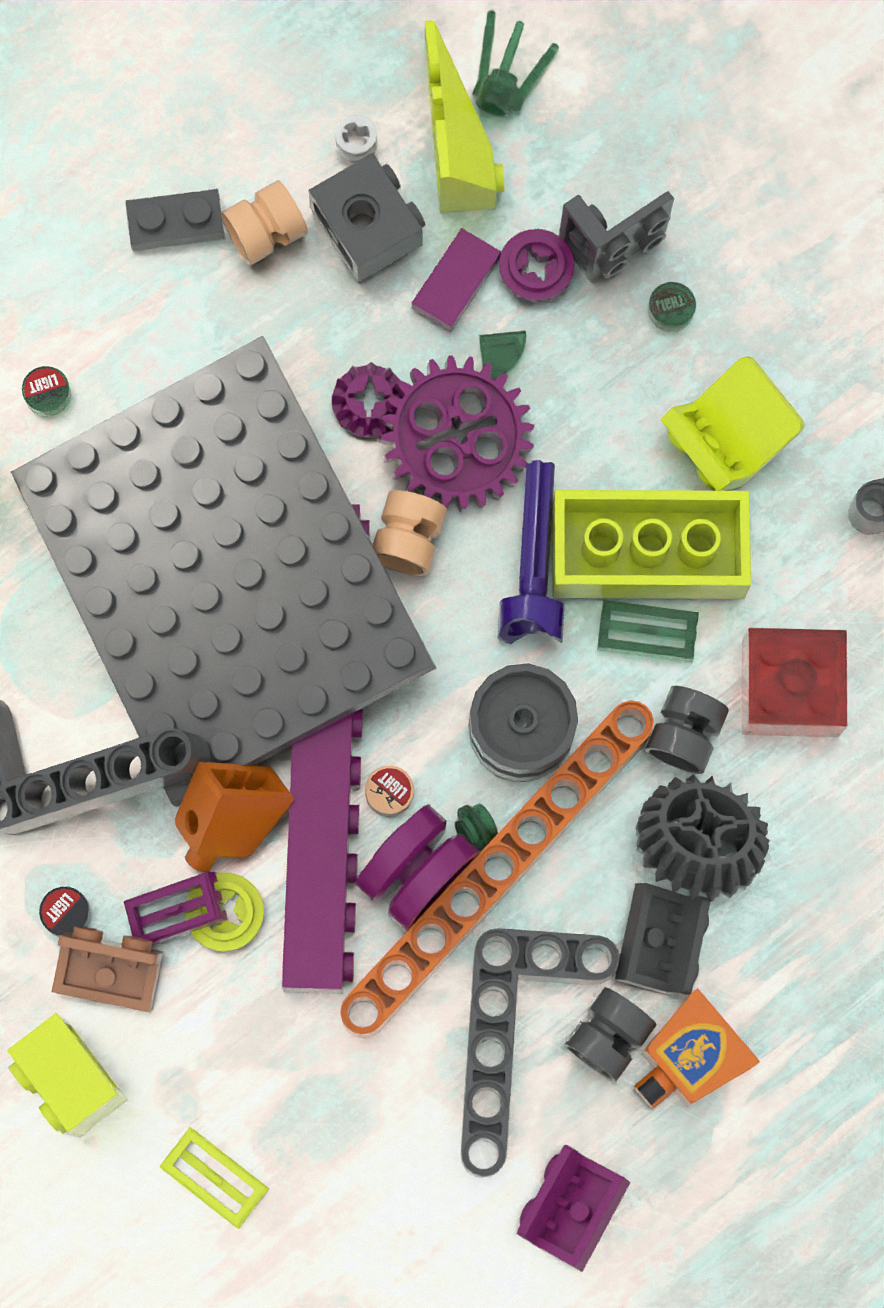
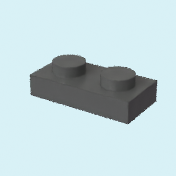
(174, 219)

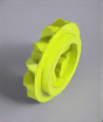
(248, 910)

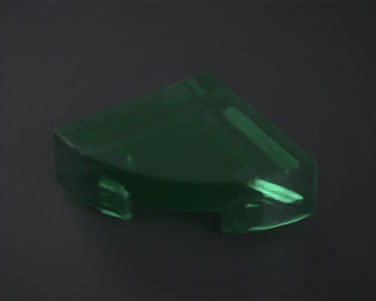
(502, 351)

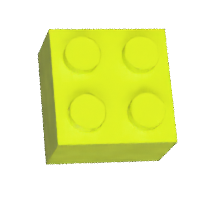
(65, 1075)

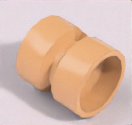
(264, 222)
(410, 526)

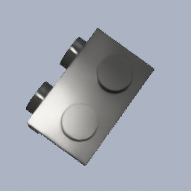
(663, 940)

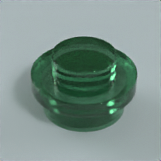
(476, 825)

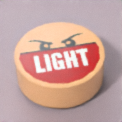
(389, 791)

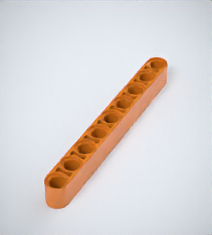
(505, 844)

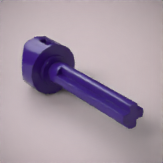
(531, 609)

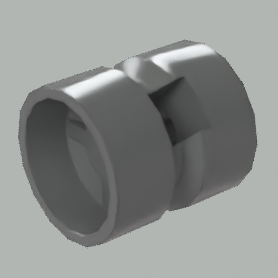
(684, 746)
(610, 1034)

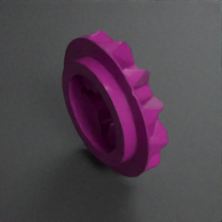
(544, 247)
(351, 412)

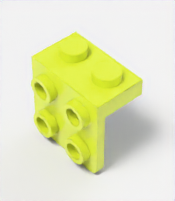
(734, 426)

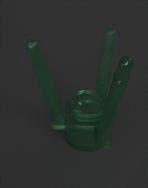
(498, 91)

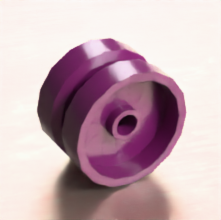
(410, 861)

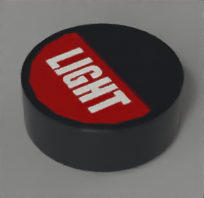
(63, 910)

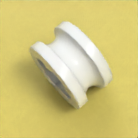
(362, 126)

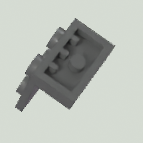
(605, 251)

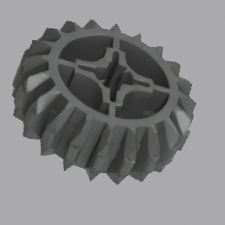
(691, 848)

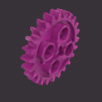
(440, 394)

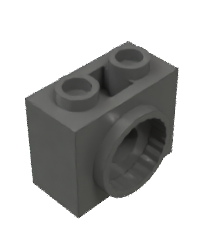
(370, 191)

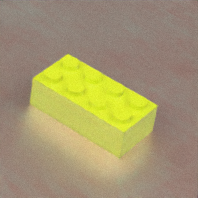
(651, 544)

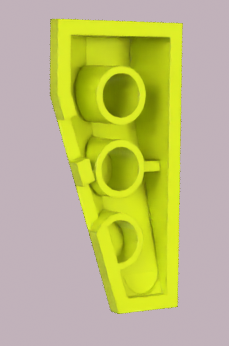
(461, 147)

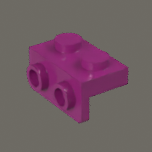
(572, 1207)

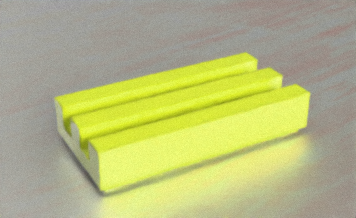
(247, 1204)

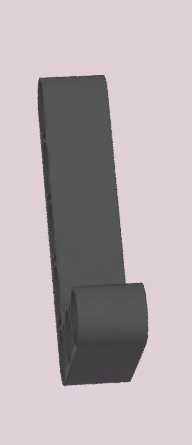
(68, 779)
(502, 1027)

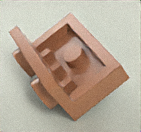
(107, 970)

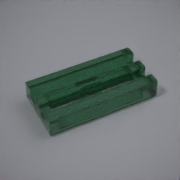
(646, 612)

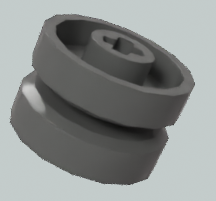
(517, 751)

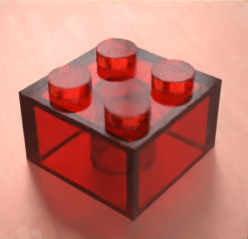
(794, 682)

